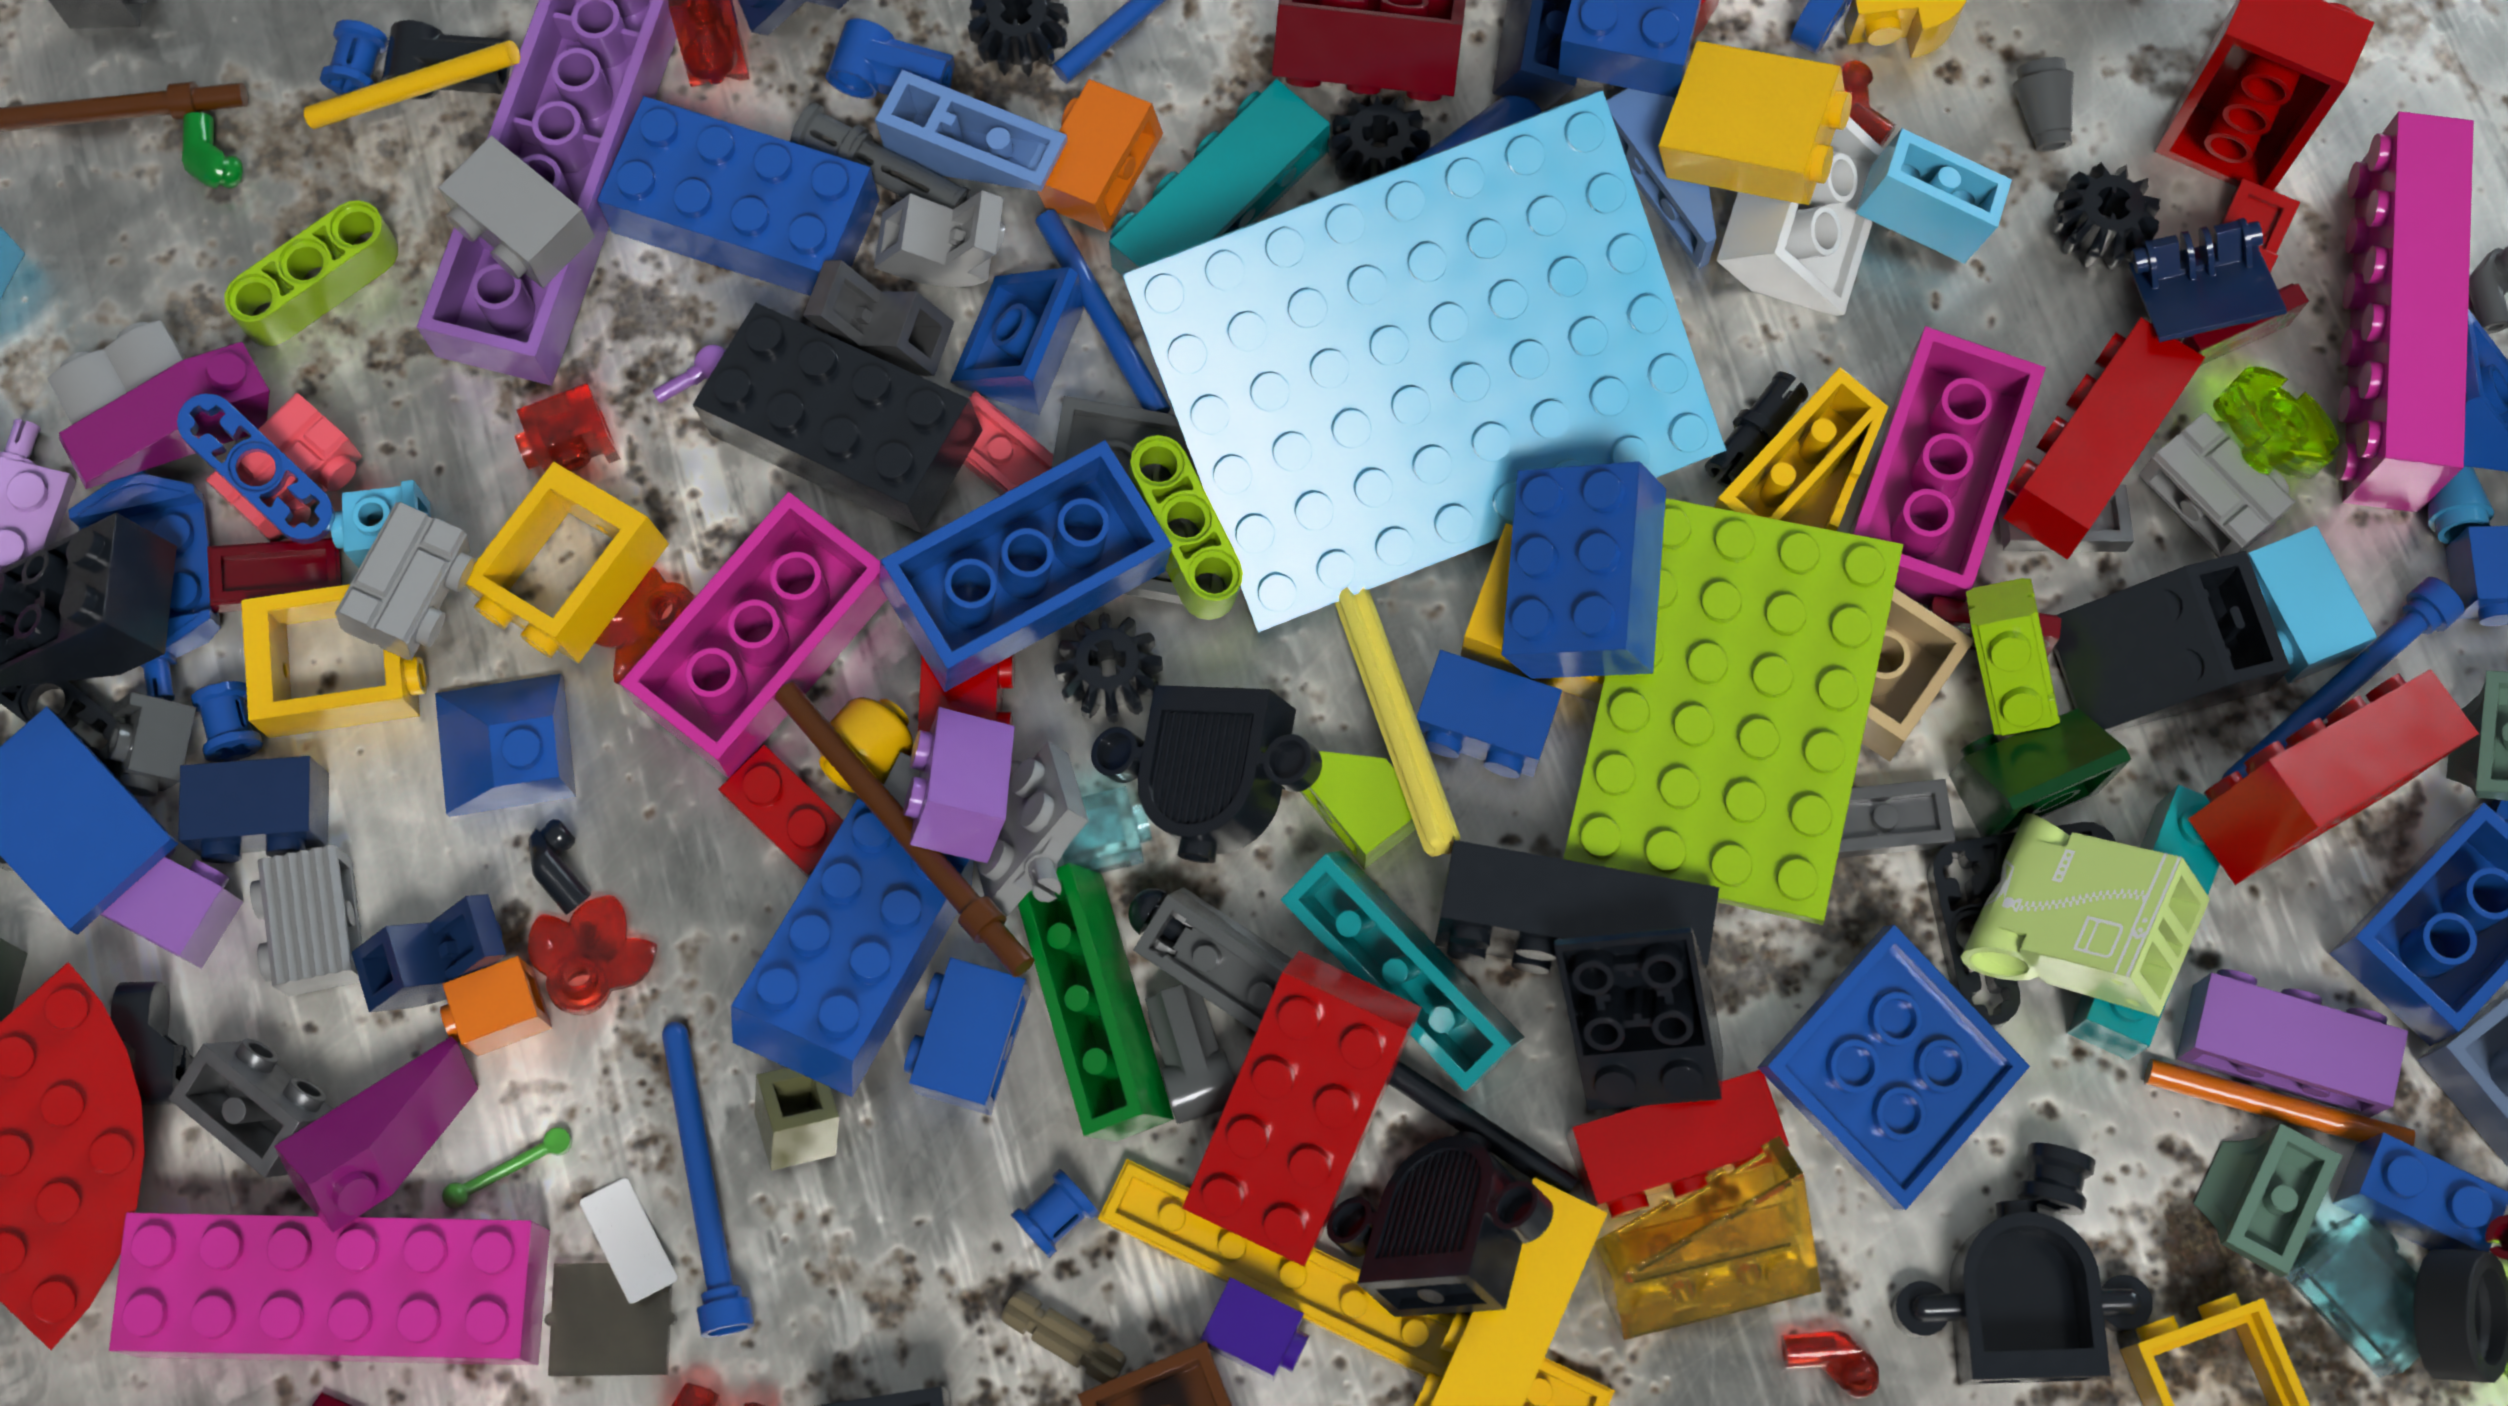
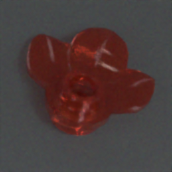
(639, 620)
(588, 945)

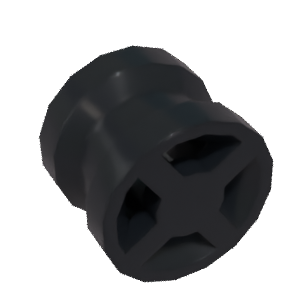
(2056, 1178)

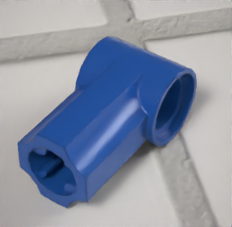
(871, 61)

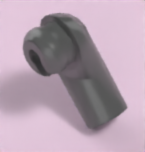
(2487, 291)

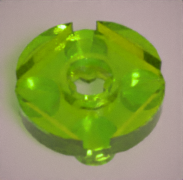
(2276, 426)

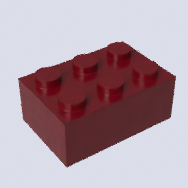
(1371, 45)

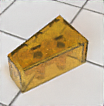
(1715, 1251)

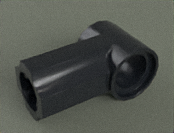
(420, 45)

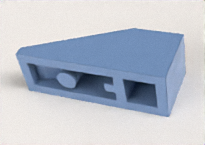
(966, 136)
(1680, 204)

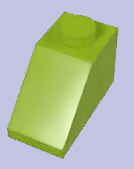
(1361, 804)

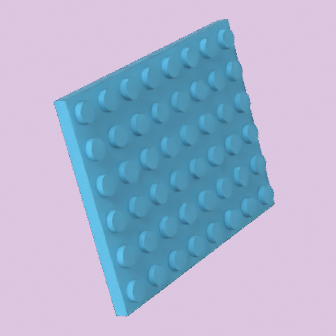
(1415, 343)

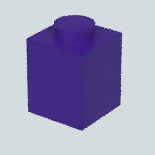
(1255, 1330)

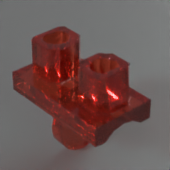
(709, 40)

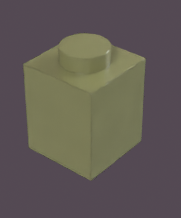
(795, 1118)

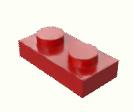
(782, 809)

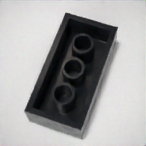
(838, 417)
(1523, 902)

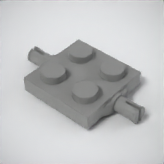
(1039, 825)

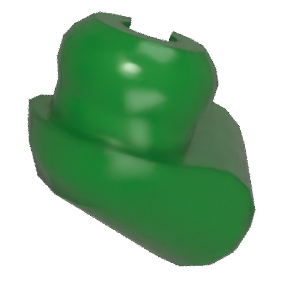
(205, 160)

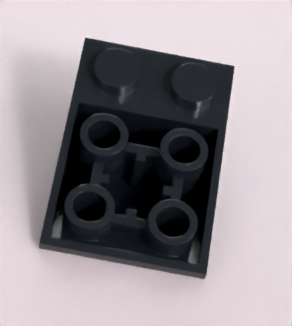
(86, 605)
(2171, 645)
(1641, 1018)

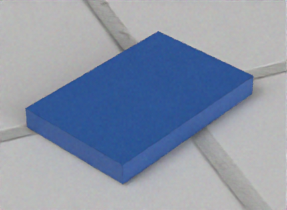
(72, 823)

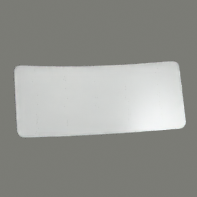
(628, 1240)

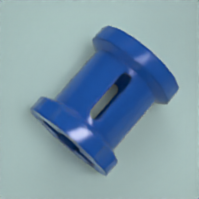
(353, 56)
(226, 722)
(1054, 1213)

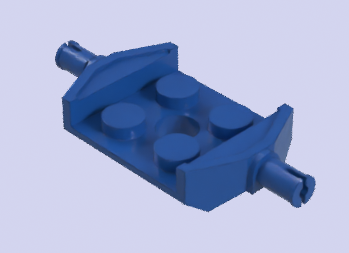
(178, 515)

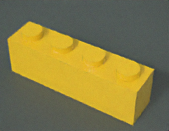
(1503, 1350)

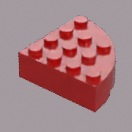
(65, 1153)

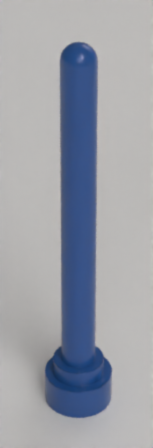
(2428, 609)
(723, 1305)

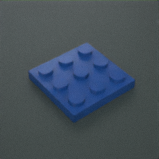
(1894, 1067)

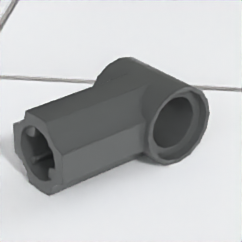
(1194, 1068)

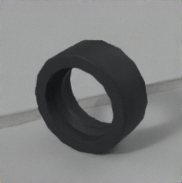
(2462, 1315)

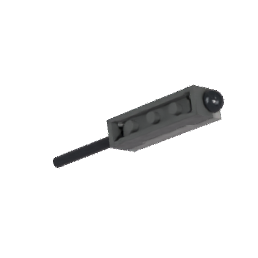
(1240, 976)

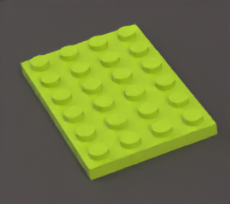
(1754, 717)

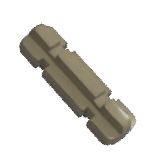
(1063, 1337)

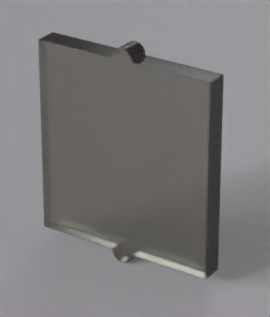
(600, 1331)

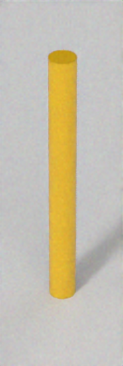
(412, 84)

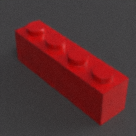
(2102, 439)

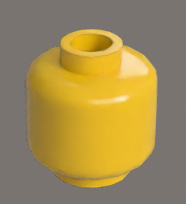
(875, 733)

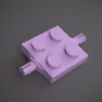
(30, 497)

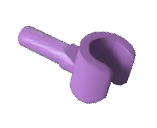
(703, 367)

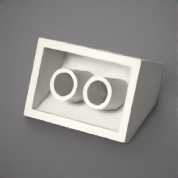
(1806, 250)

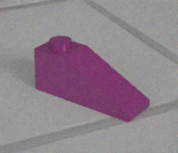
(142, 424)
(378, 1136)

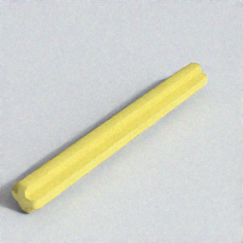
(1398, 722)

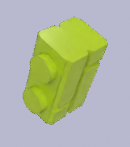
(2012, 656)

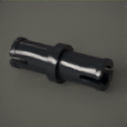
(1757, 427)

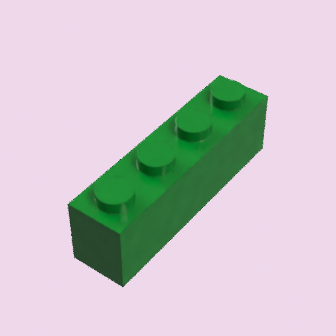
(1095, 1008)

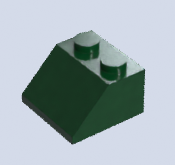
(2035, 771)

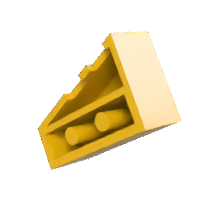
(1813, 460)

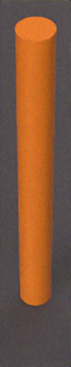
(2270, 1103)

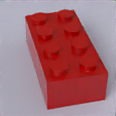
(2264, 88)
(2329, 772)
(1301, 1107)

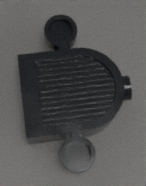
(1211, 764)
(1443, 1230)
(2025, 1303)

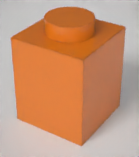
(494, 1006)

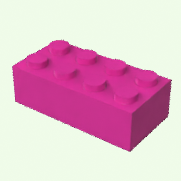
(1947, 461)
(761, 622)

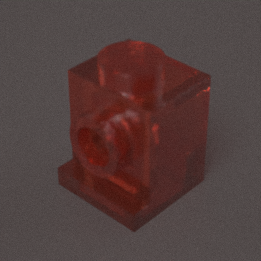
(565, 430)

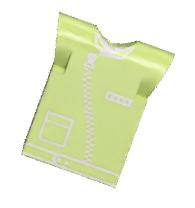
(2088, 917)

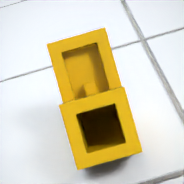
(1923, 22)

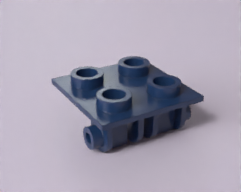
(2205, 284)

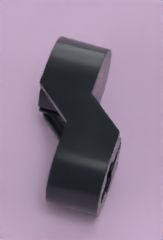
(142, 1021)

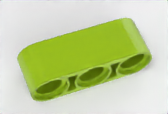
(281, 273)
(1185, 498)

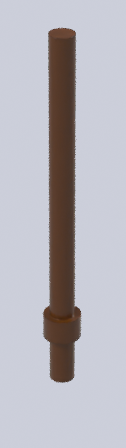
(175, 101)
(978, 914)

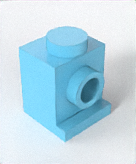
(351, 523)

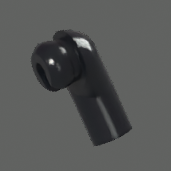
(550, 869)

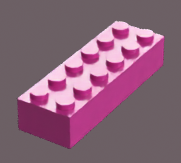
(2407, 313)
(341, 1296)

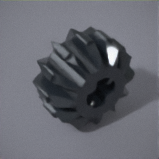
(1000, 37)
(1377, 123)
(2099, 194)
(1084, 669)

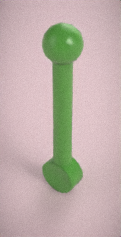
(556, 1141)

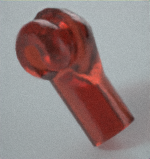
(1856, 79)
(1837, 1355)

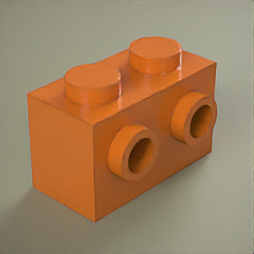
(1104, 154)

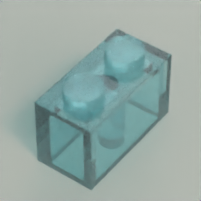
(2362, 1292)

